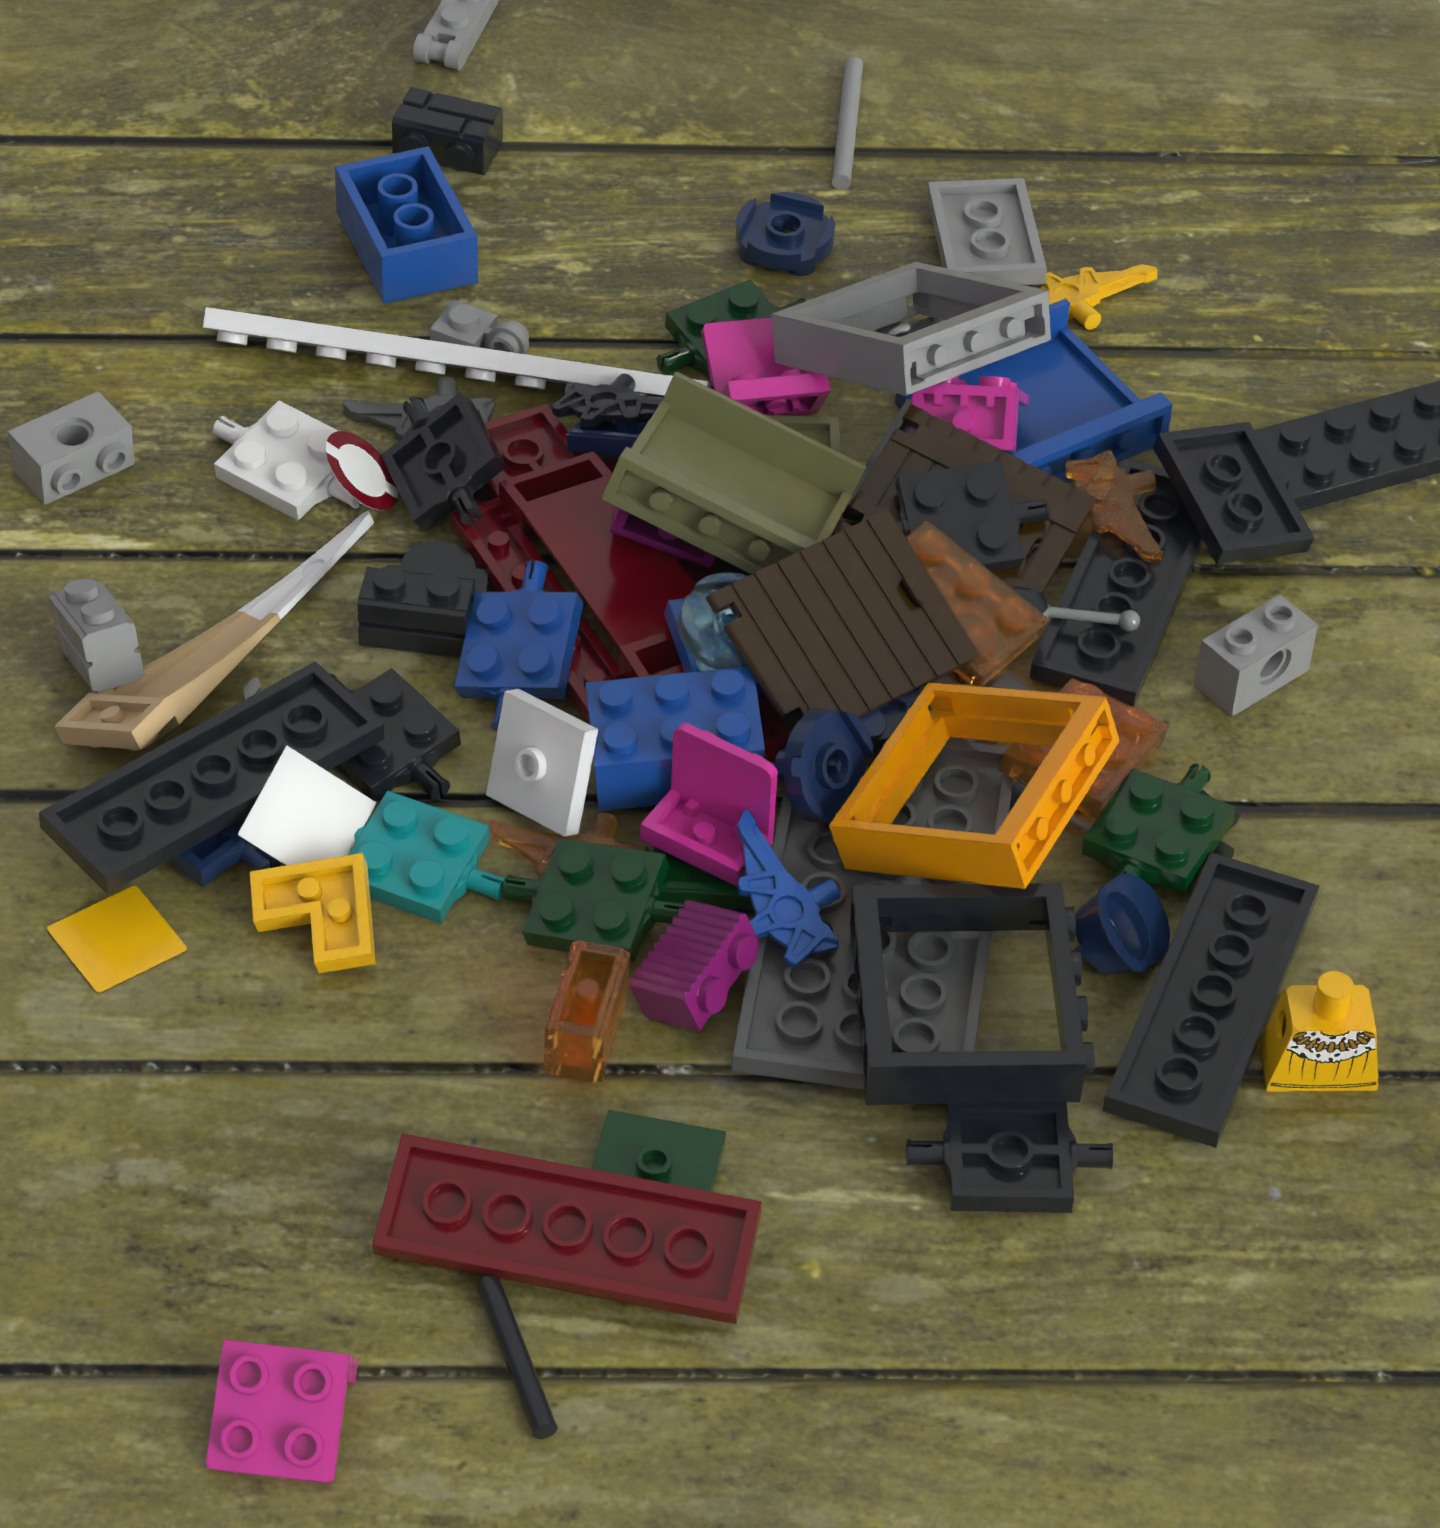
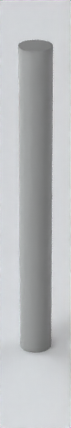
(847, 123)

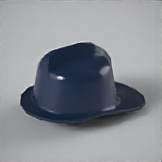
(1122, 926)

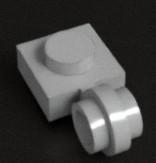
(478, 328)

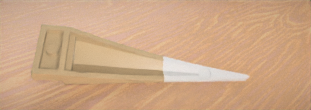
(181, 679)

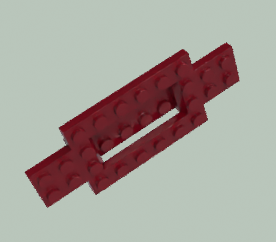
(623, 582)

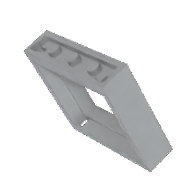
(980, 325)

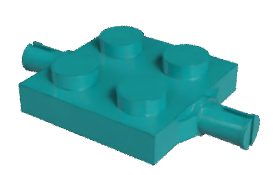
(423, 857)

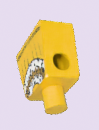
(1321, 1038)

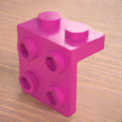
(706, 800)

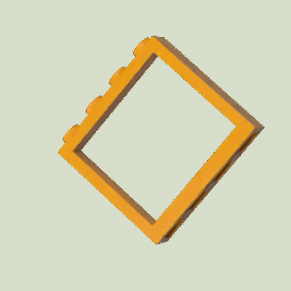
(1081, 743)

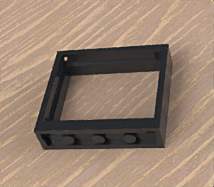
(974, 1075)

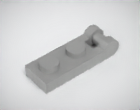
(453, 32)

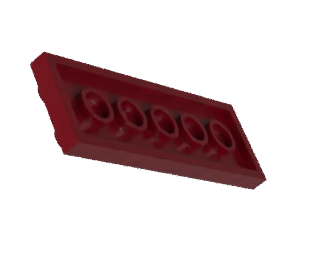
(568, 1228)

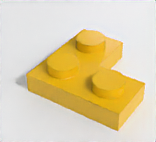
(327, 895)

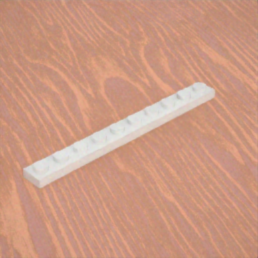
(429, 355)

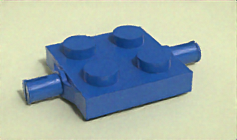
(519, 641)

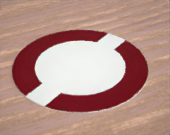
(361, 470)

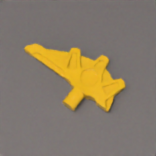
(1090, 287)

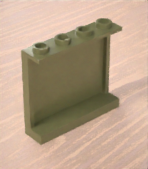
(731, 479)

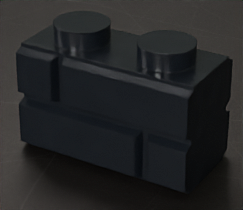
(457, 130)
(414, 610)

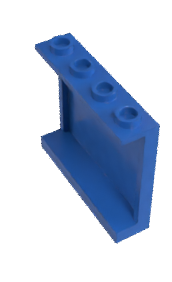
(1073, 403)

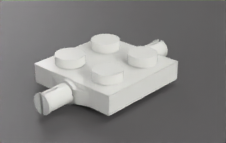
(280, 460)

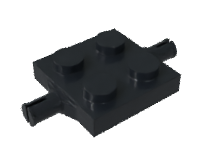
(443, 460)
(971, 509)
(412, 743)
(1009, 1157)

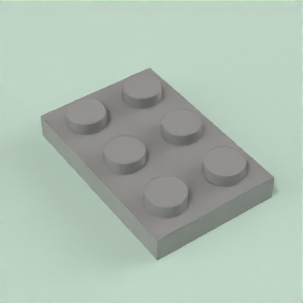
(987, 229)

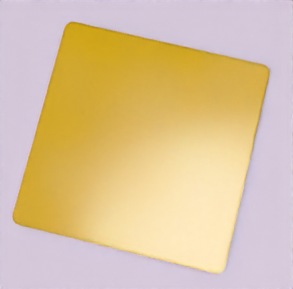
(116, 938)

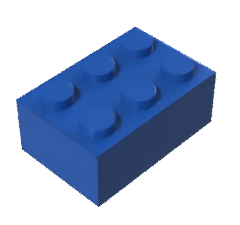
(406, 224)
(639, 721)

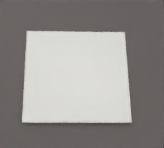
(305, 813)

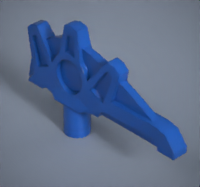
(780, 903)

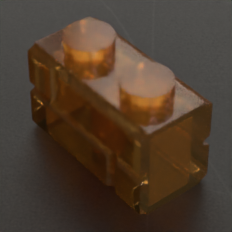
(586, 1011)

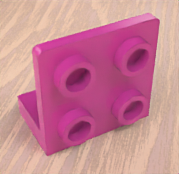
(745, 370)
(981, 410)
(279, 1411)

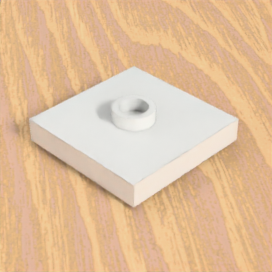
(541, 762)

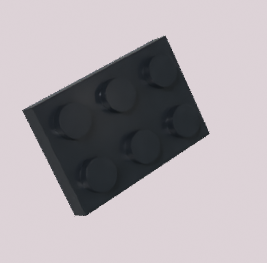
(1233, 493)

